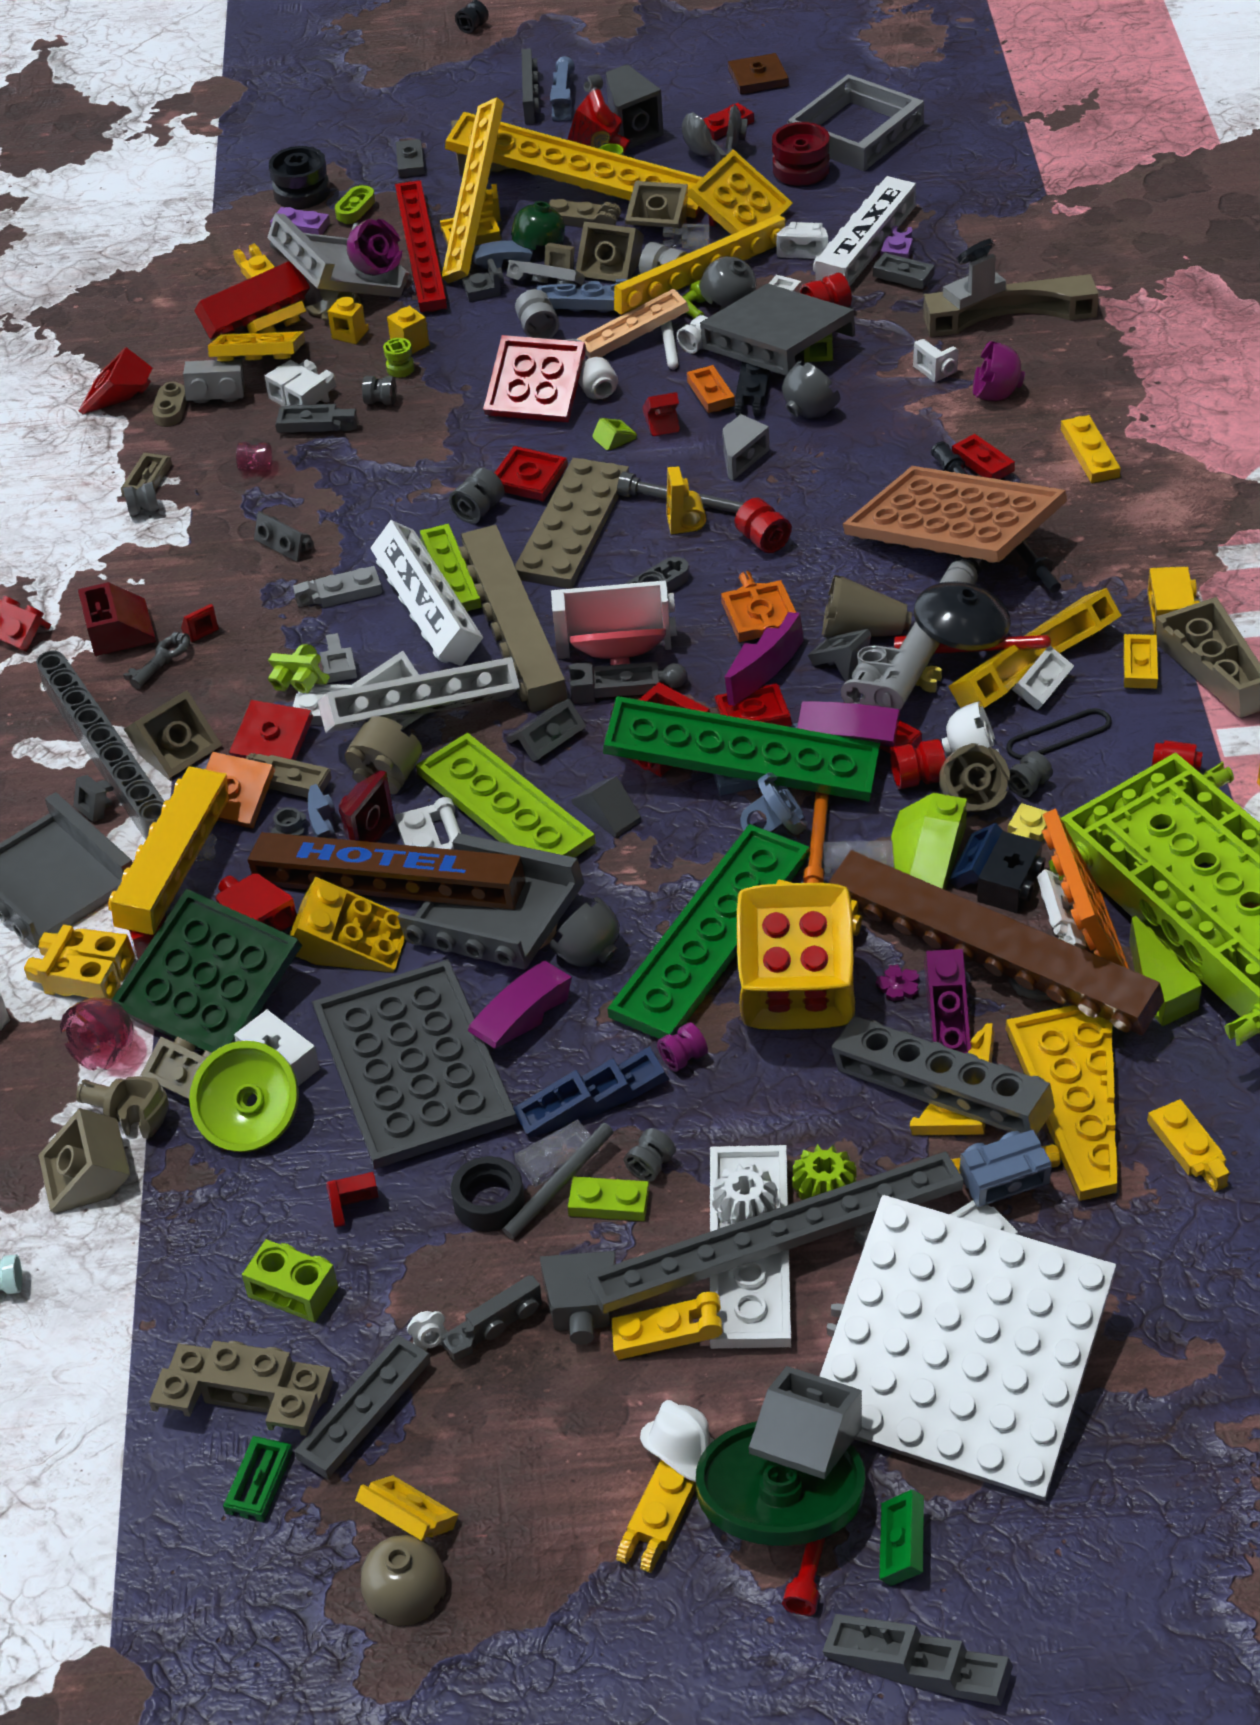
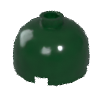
(538, 226)

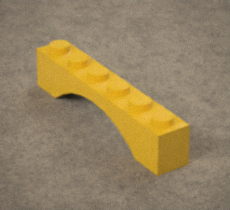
(1008, 666)

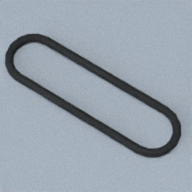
(1056, 723)

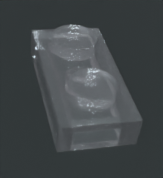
(835, 853)

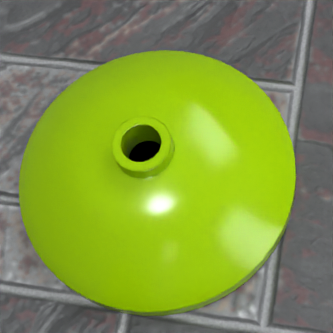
(222, 1091)

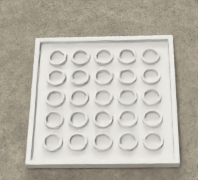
(967, 1343)

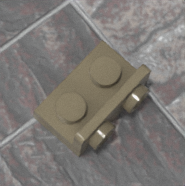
(174, 1065)

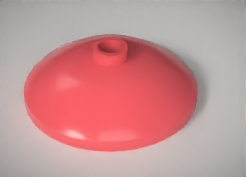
(618, 645)

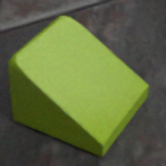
(612, 433)

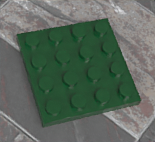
(206, 973)

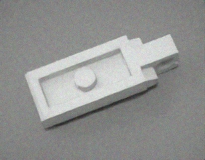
(1059, 909)

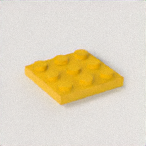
(738, 194)
(256, 345)

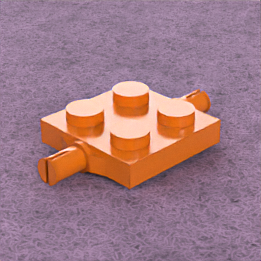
(756, 607)

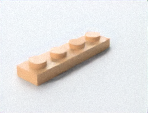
(634, 324)

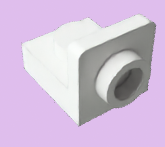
(933, 362)

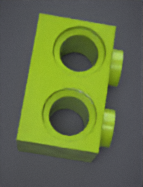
(281, 1278)

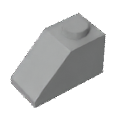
(743, 444)

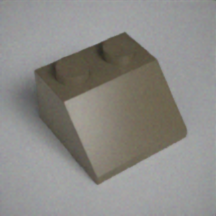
(609, 251)
(173, 735)
(83, 1162)

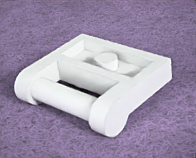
(417, 825)

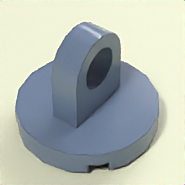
(777, 805)

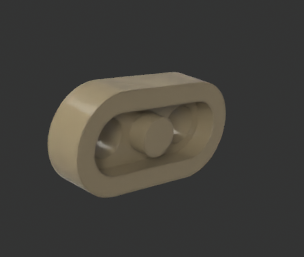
(169, 404)

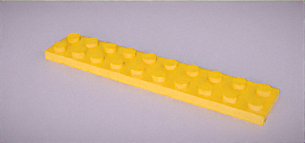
(569, 161)

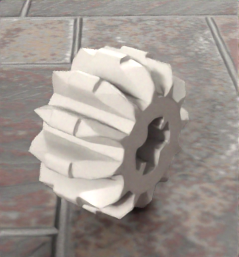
(743, 1194)

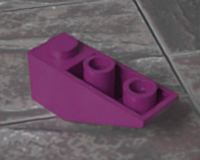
(947, 998)

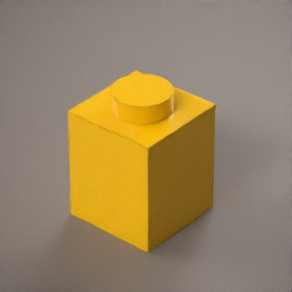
(410, 325)

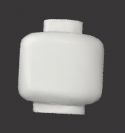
(597, 378)

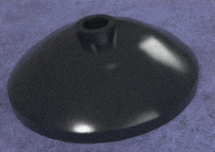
(962, 615)

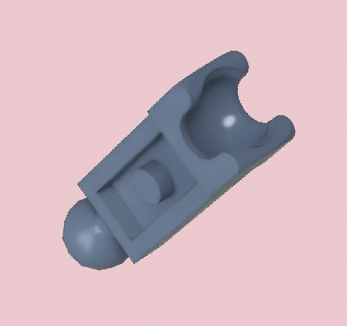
(561, 92)

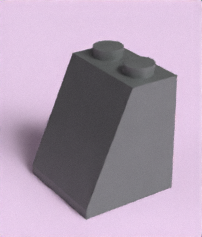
(636, 103)

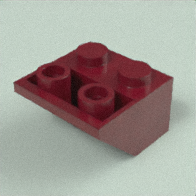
(115, 618)

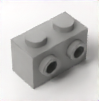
(213, 380)

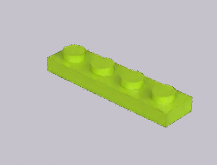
(445, 553)

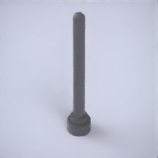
(631, 485)

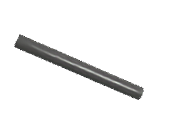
(557, 1181)

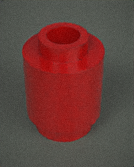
(1185, 750)

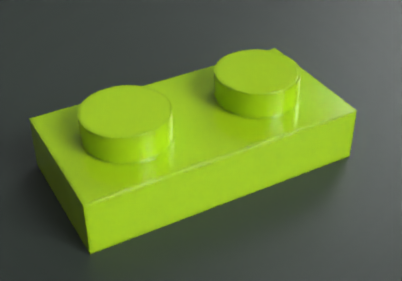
(608, 1198)

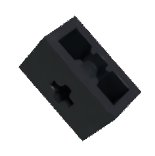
(1010, 872)

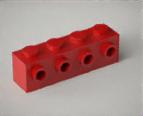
(251, 299)

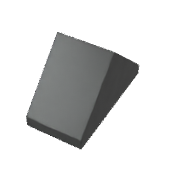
(608, 806)

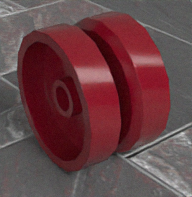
(801, 153)

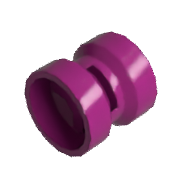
(681, 1047)

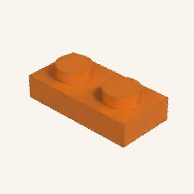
(710, 389)

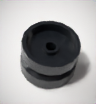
(299, 177)

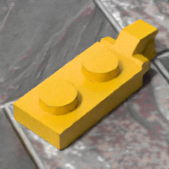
(1190, 1143)

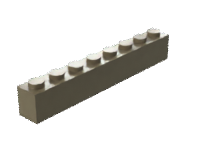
(513, 618)

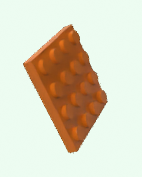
(1081, 888)

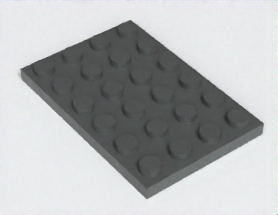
(413, 1064)

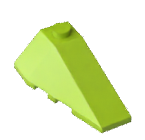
(929, 837)

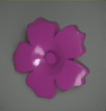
(898, 983)

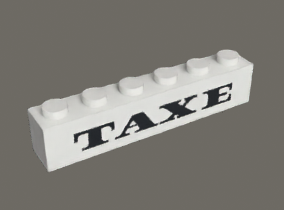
(866, 230)
(426, 594)
(419, 694)

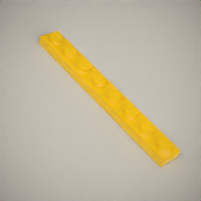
(472, 190)
(691, 266)

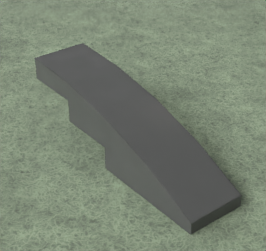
(918, 1660)

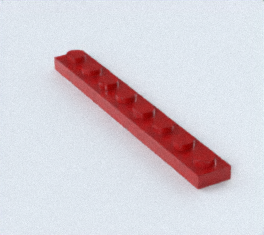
(420, 246)

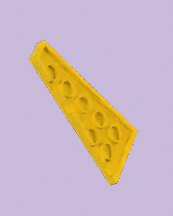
(1078, 1063)

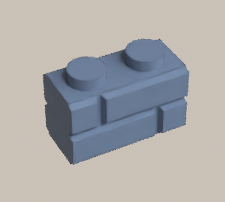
(1005, 1167)

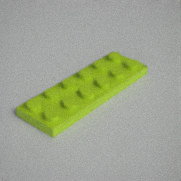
(502, 799)

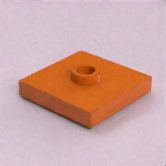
(247, 787)

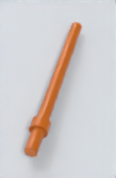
(814, 872)

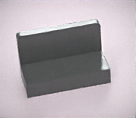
(548, 729)

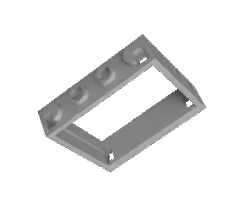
(904, 110)

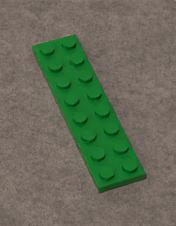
(741, 748)
(703, 936)

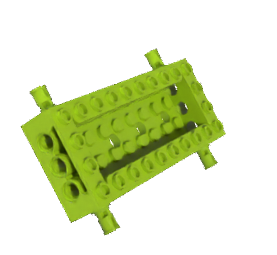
(1159, 880)

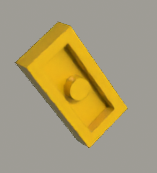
(287, 315)
(1140, 661)

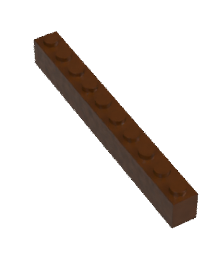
(1001, 944)

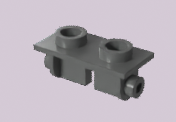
(281, 536)

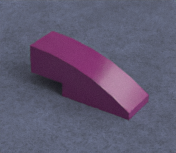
(851, 721)
(521, 1005)

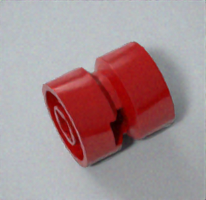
(831, 289)
(763, 525)
(916, 764)

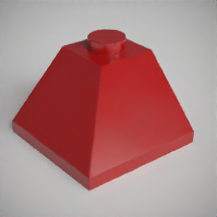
(117, 382)

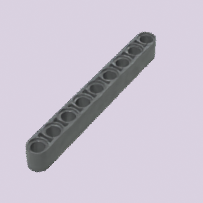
(100, 740)

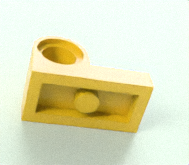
(683, 507)

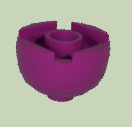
(374, 247)
(998, 373)

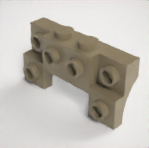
(244, 1379)

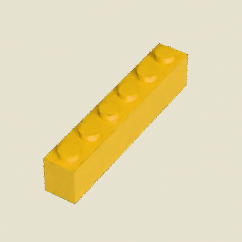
(169, 850)

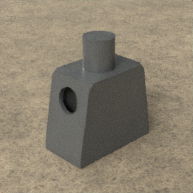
(569, 1295)

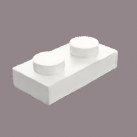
(1043, 677)

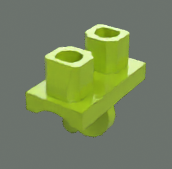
(299, 669)

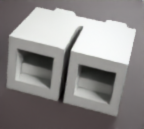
(299, 384)

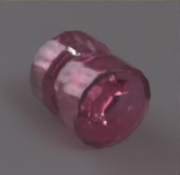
(254, 456)

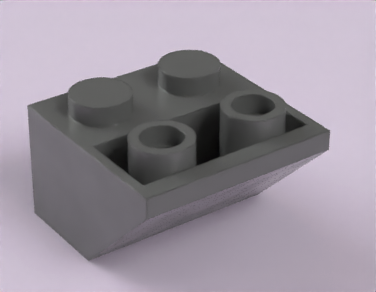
(807, 1422)

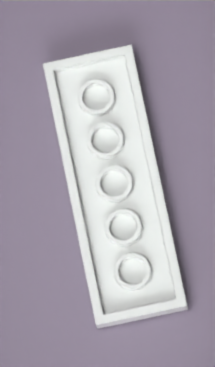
(757, 1293)

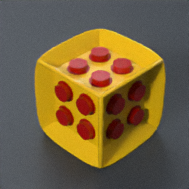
(795, 956)

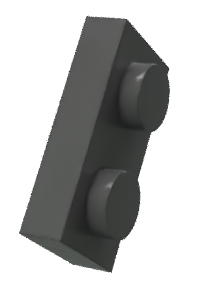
(903, 271)

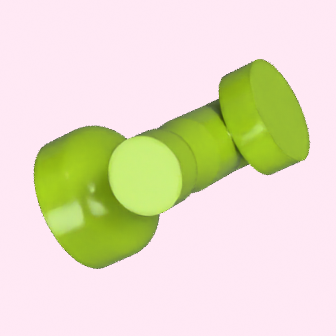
(694, 295)

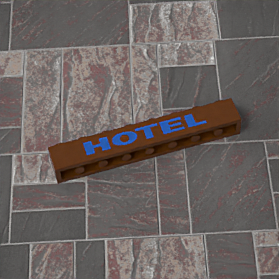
(390, 869)

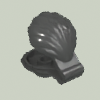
(700, 140)

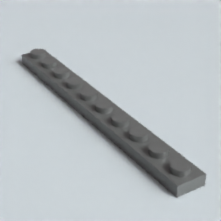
(770, 1233)

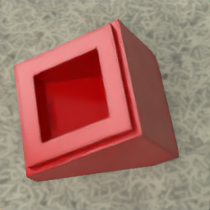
(200, 623)

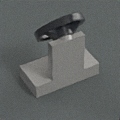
(982, 277)

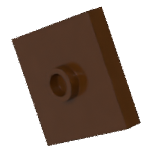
(758, 73)

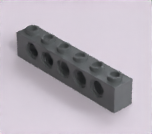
(943, 1076)

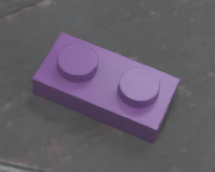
(306, 221)

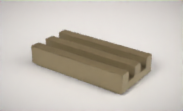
(153, 474)

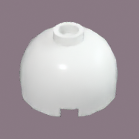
(967, 727)

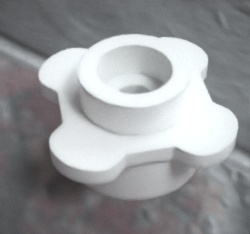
(424, 1323)

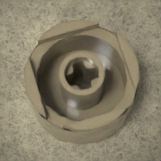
(385, 748)

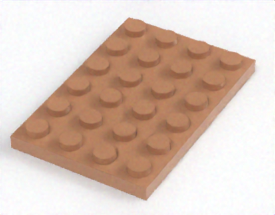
(955, 513)

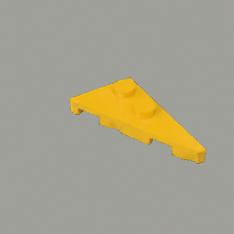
(945, 1122)

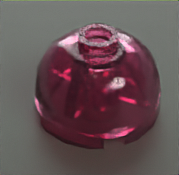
(97, 1032)

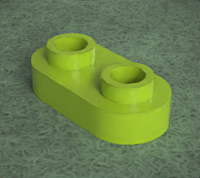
(354, 204)

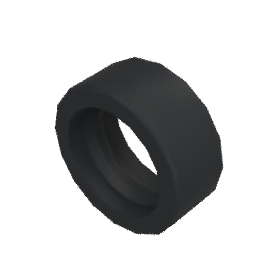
(486, 1170)

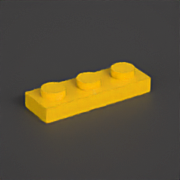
(1090, 449)

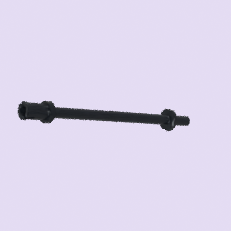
(1038, 568)

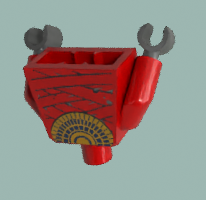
(594, 121)

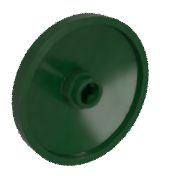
(772, 1501)

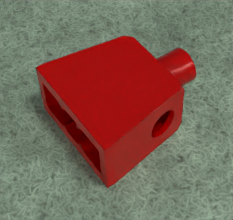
(258, 900)

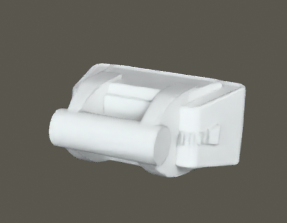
(801, 240)

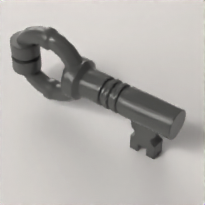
(162, 656)

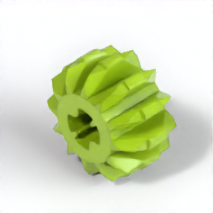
(822, 1172)

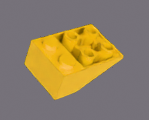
(346, 930)

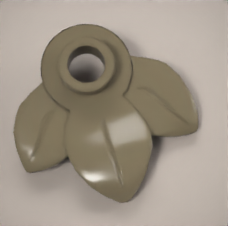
(328, 299)

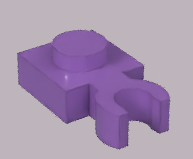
(898, 243)

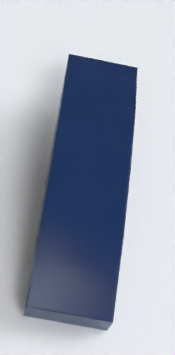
(590, 1095)

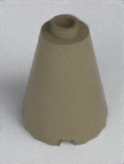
(861, 608)

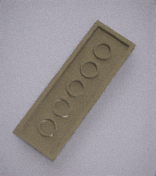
(570, 523)

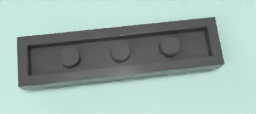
(530, 86)
(362, 1406)

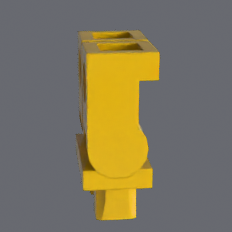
(81, 962)

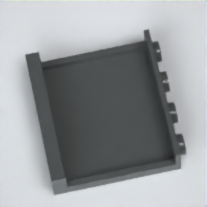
(773, 327)
(56, 872)
(499, 933)

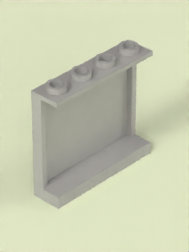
(326, 261)

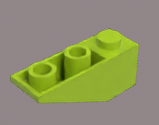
(1154, 960)

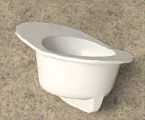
(678, 1437)

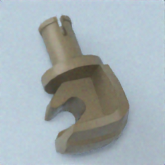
(129, 1102)

